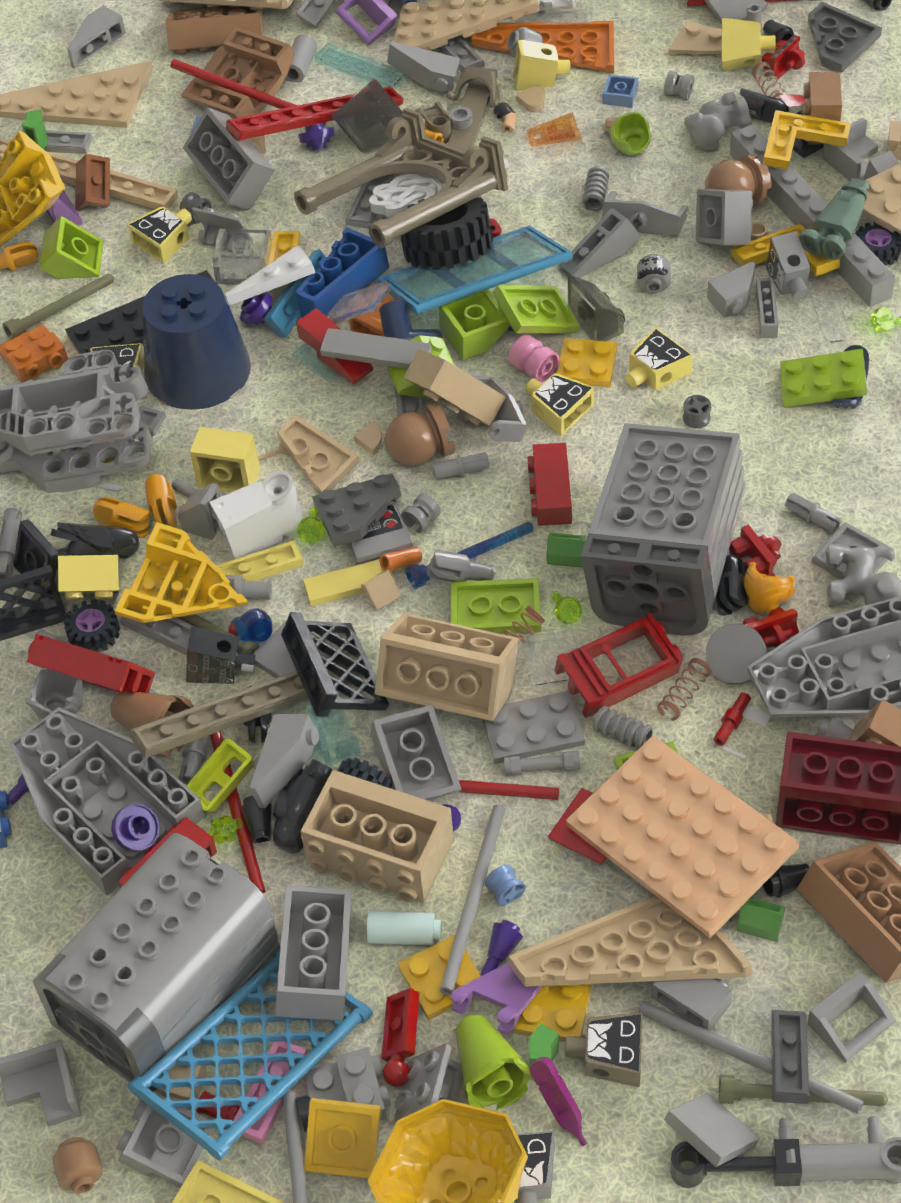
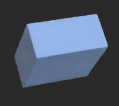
(620, 90)

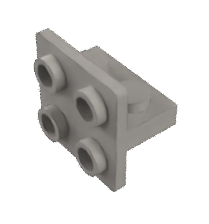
(430, 1079)

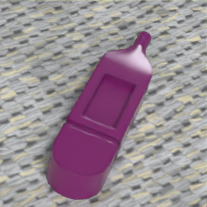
(557, 1096)

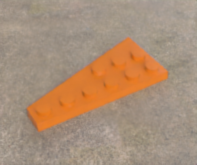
(581, 43)

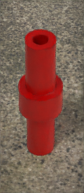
(732, 718)

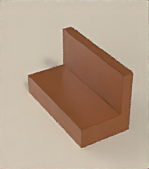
(92, 182)

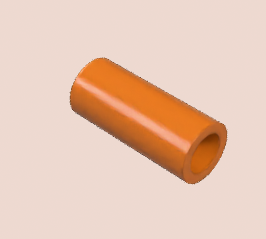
(400, 559)

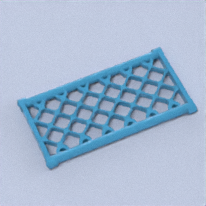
(220, 1147)

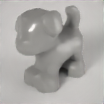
(715, 117)
(859, 574)

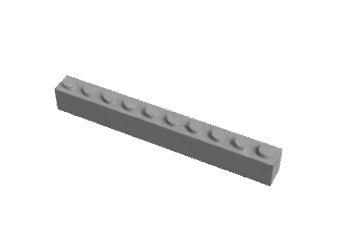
(803, 206)

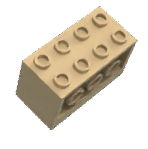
(446, 666)
(377, 836)

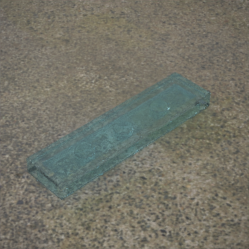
(359, 66)

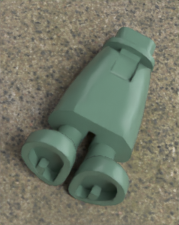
(836, 221)

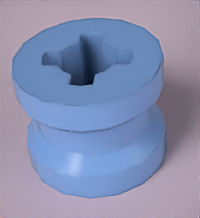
(505, 885)

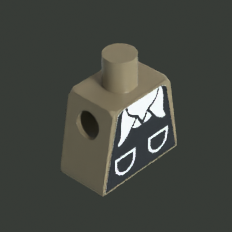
(610, 1048)

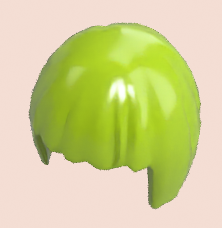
(631, 133)

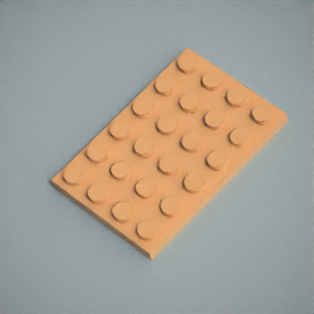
(682, 835)

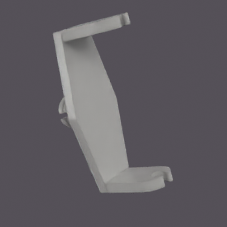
(647, 217)
(509, 419)

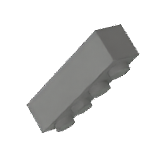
(766, 307)

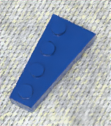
(348, 268)

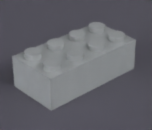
(229, 164)
(313, 953)

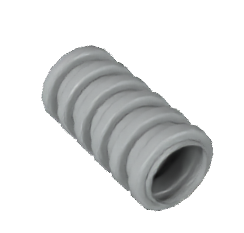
(595, 187)
(621, 727)

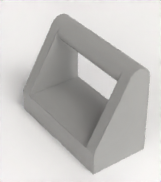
(841, 1000)

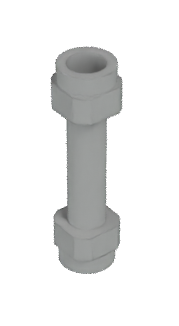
(569, 761)

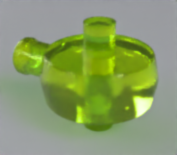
(884, 319)
(310, 528)
(567, 608)
(224, 828)

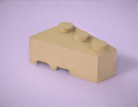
(454, 387)

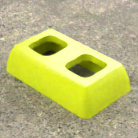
(214, 772)

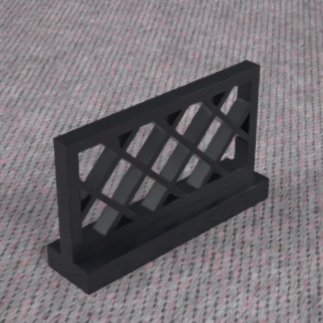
(33, 612)
(313, 667)

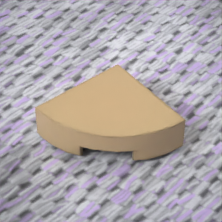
(369, 438)

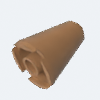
(142, 708)

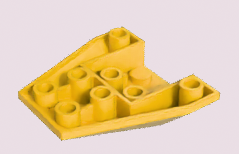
(26, 185)

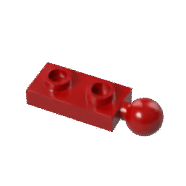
(399, 1035)

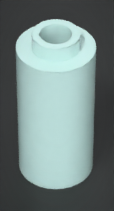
(403, 928)

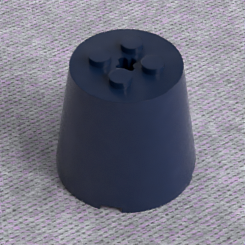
(192, 343)

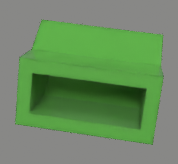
(35, 128)
(565, 549)
(761, 919)
(543, 1043)

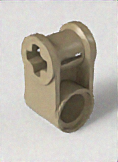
(437, 120)

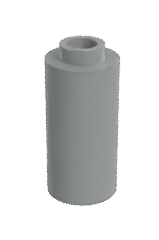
(304, 50)

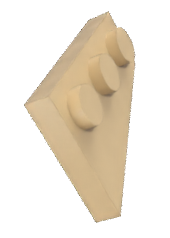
(697, 40)
(316, 453)

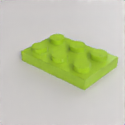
(536, 309)
(823, 378)
(495, 604)

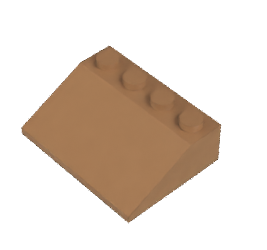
(209, 26)
(861, 901)

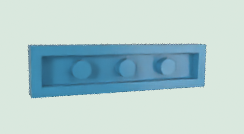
(286, 310)

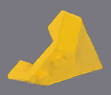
(176, 581)

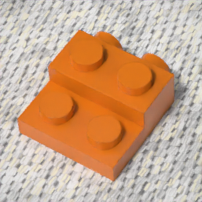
(33, 353)

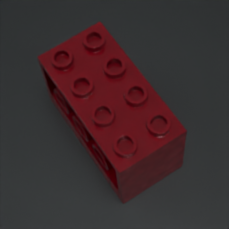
(841, 788)

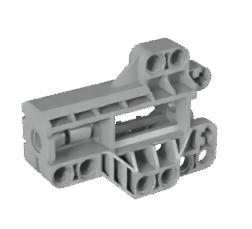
(72, 412)

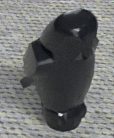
(96, 540)
(296, 803)

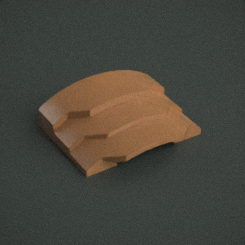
(248, 60)

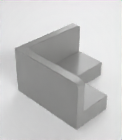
(849, 159)
(42, 1074)

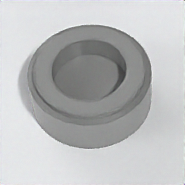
(460, 118)

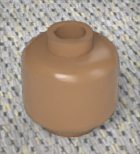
(77, 1165)

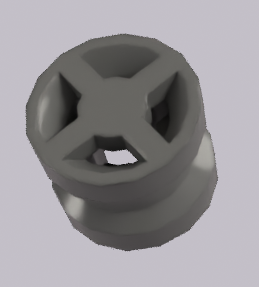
(193, 200)
(700, 405)

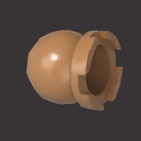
(741, 174)
(416, 437)

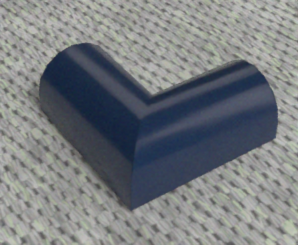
(397, 322)

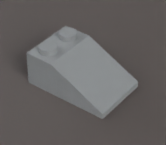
(415, 753)

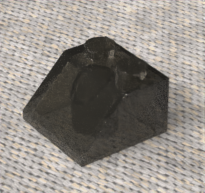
(367, 115)
(594, 310)

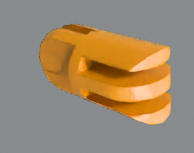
(161, 499)
(122, 514)

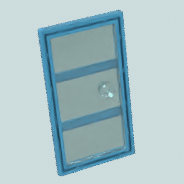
(510, 258)

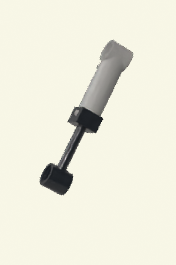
(802, 1162)

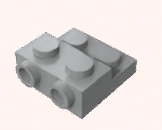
(350, 1080)
(159, 1145)

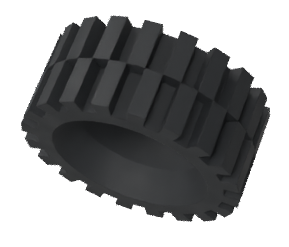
(450, 237)

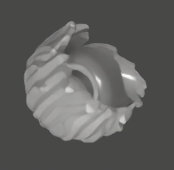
(54, 691)

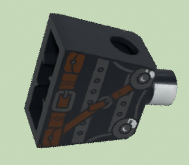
(215, 657)

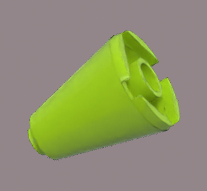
(489, 1065)

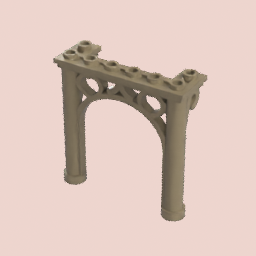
(464, 172)

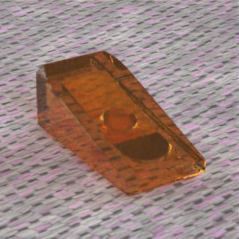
(555, 131)

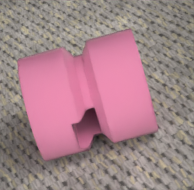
(532, 358)

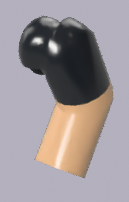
(505, 111)

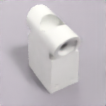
(258, 514)

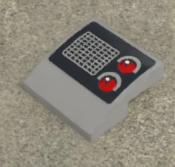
(383, 537)

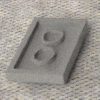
(534, 727)

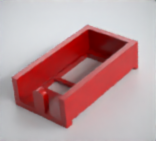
(89, 665)
(591, 684)

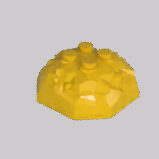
(450, 1157)

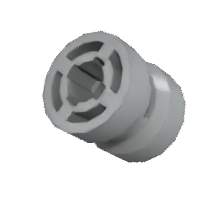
(679, 85)
(423, 511)

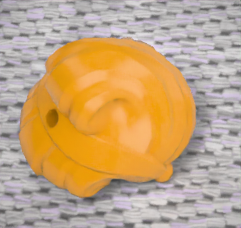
(767, 591)

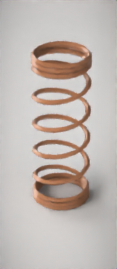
(766, 74)
(533, 614)
(673, 706)

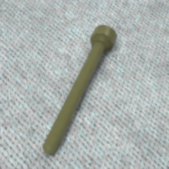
(16, 327)
(733, 1089)

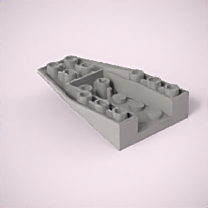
(835, 665)
(84, 777)

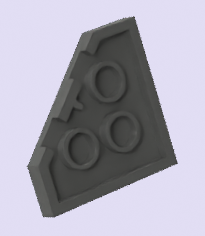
(840, 35)
(353, 508)

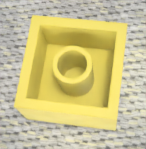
(224, 459)
(88, 576)

